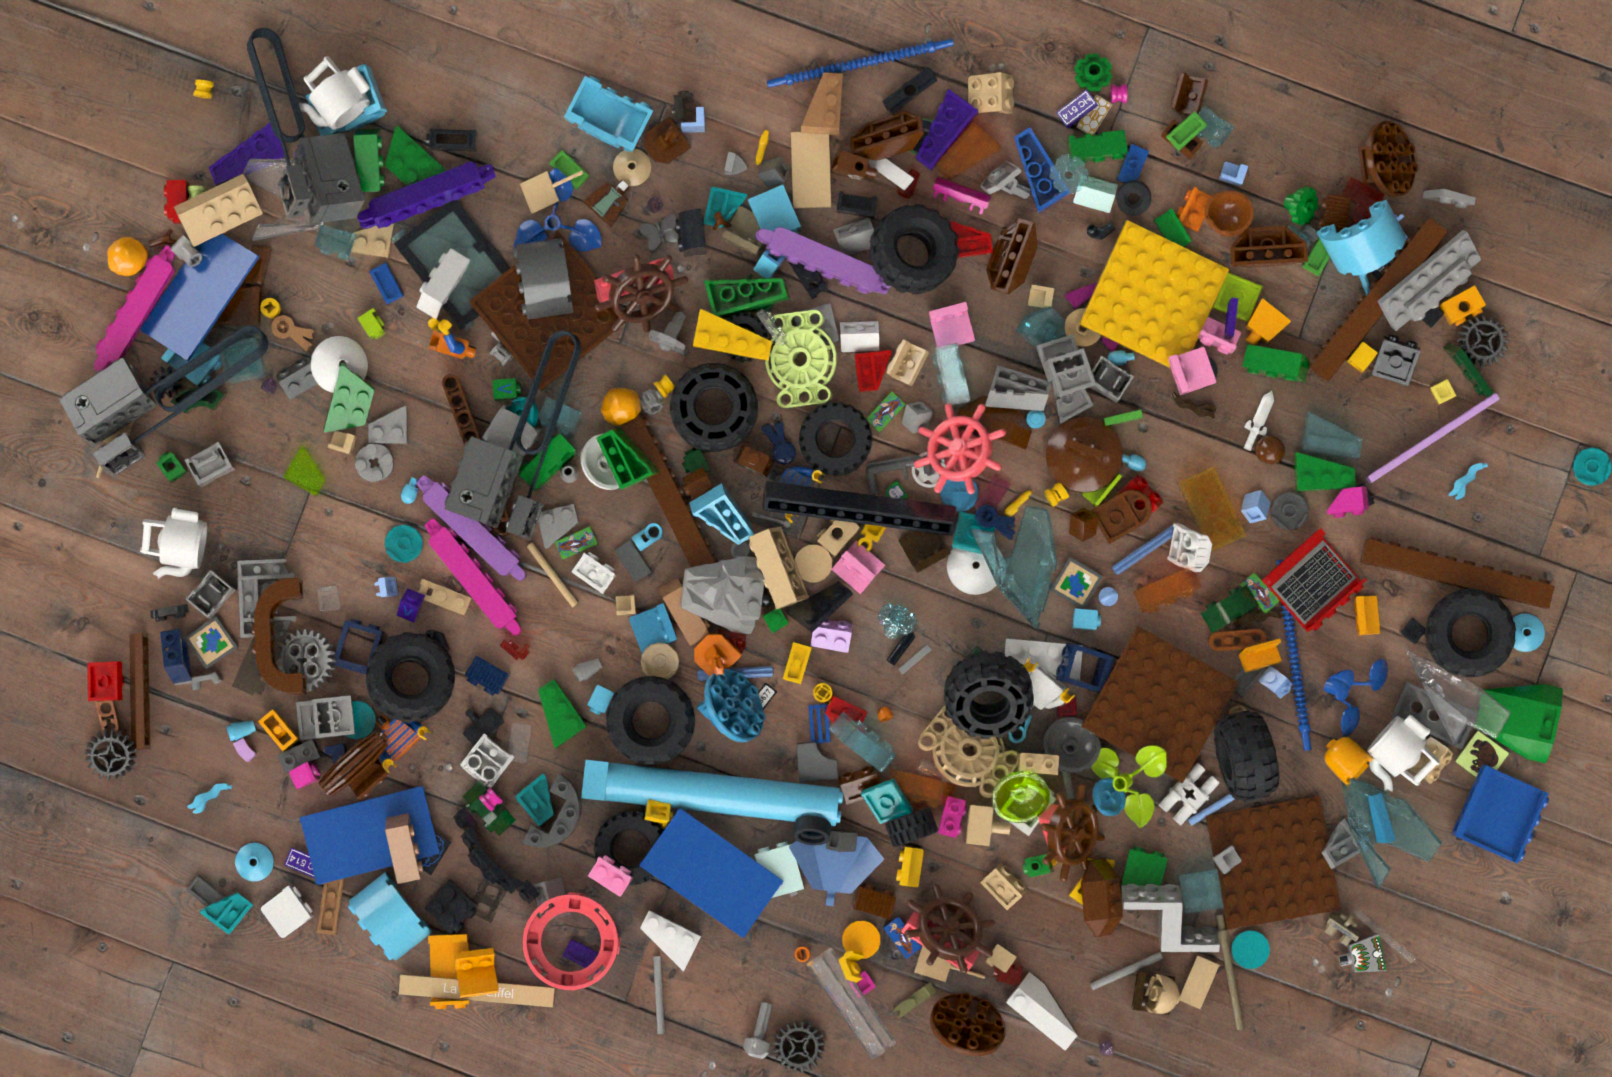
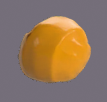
(127, 256)
(620, 405)

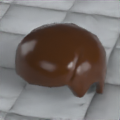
(1270, 450)

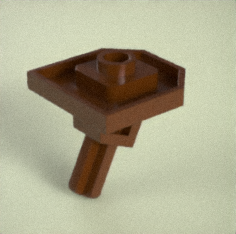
(665, 142)

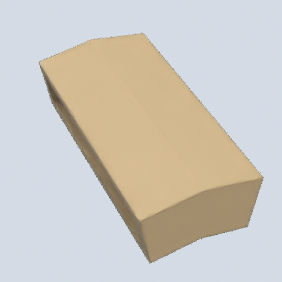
(1199, 982)

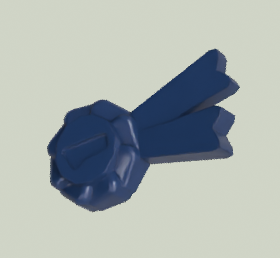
(783, 451)
(987, 517)

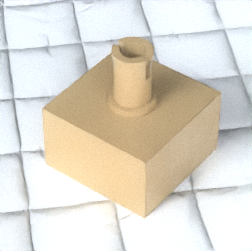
(981, 825)

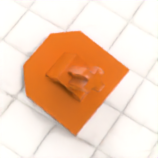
(715, 654)

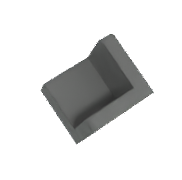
(774, 171)
(842, 841)

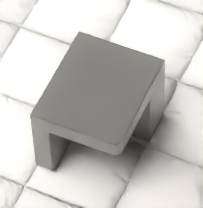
(916, 416)
(1227, 859)

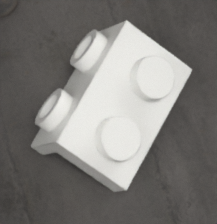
(594, 573)

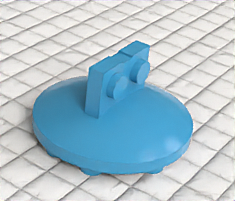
(733, 706)

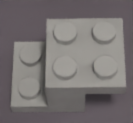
(1065, 365)
(325, 718)

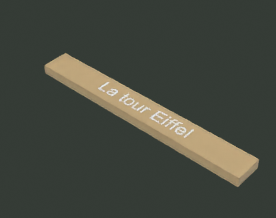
(449, 989)

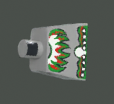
(1364, 955)

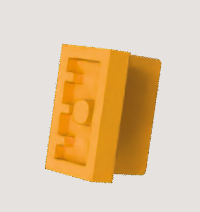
(476, 972)

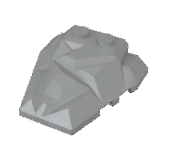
(725, 593)

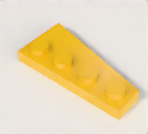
(723, 336)

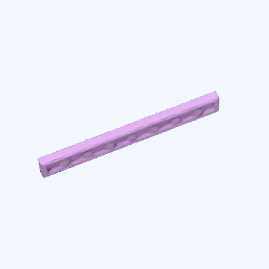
(1432, 438)

